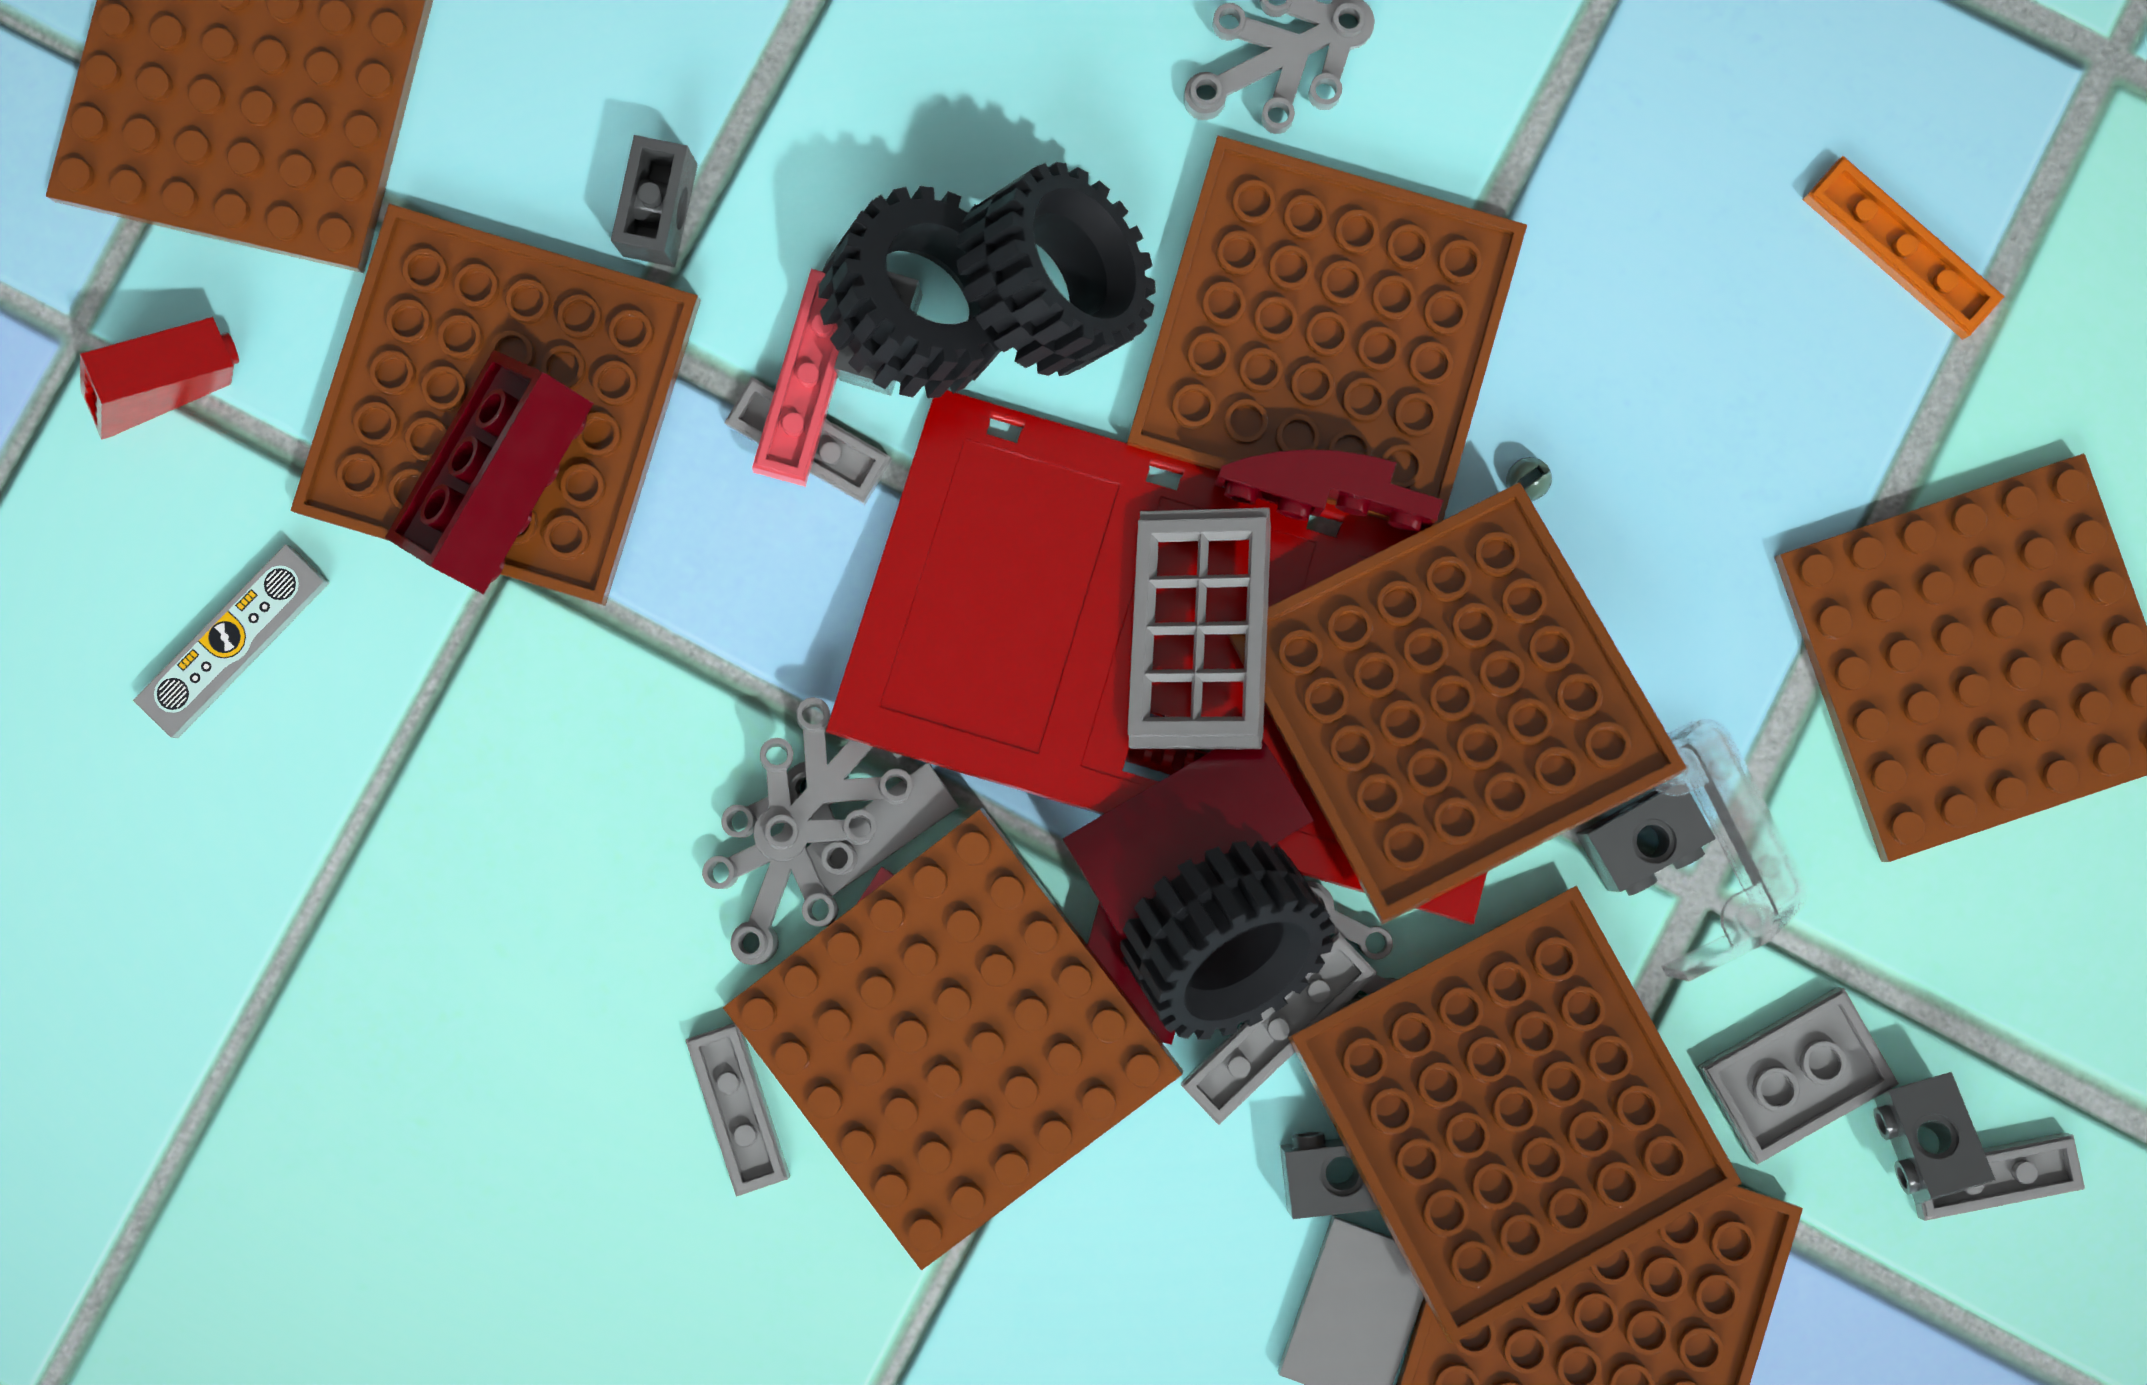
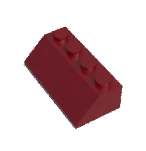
(489, 471)

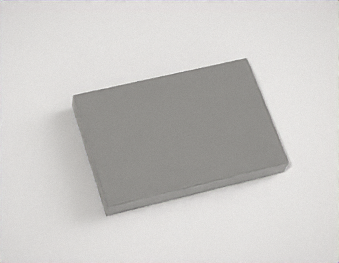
(1798, 1075)
(1353, 1311)

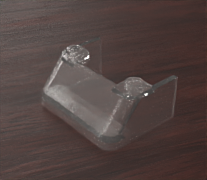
(1750, 839)

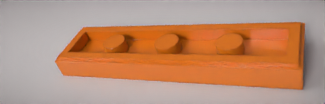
(1903, 248)

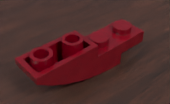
(1306, 478)

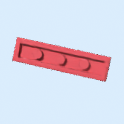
(800, 394)

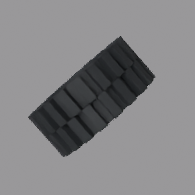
(1091, 251)
(877, 321)
(1226, 940)

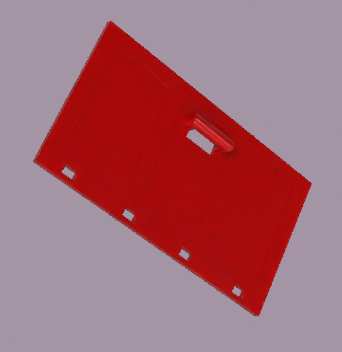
(1012, 613)

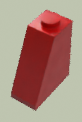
(155, 374)

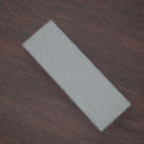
(839, 458)
(896, 827)
(738, 1109)
(2021, 1172)

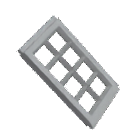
(1199, 731)

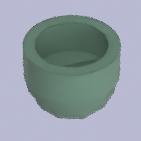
(1522, 467)

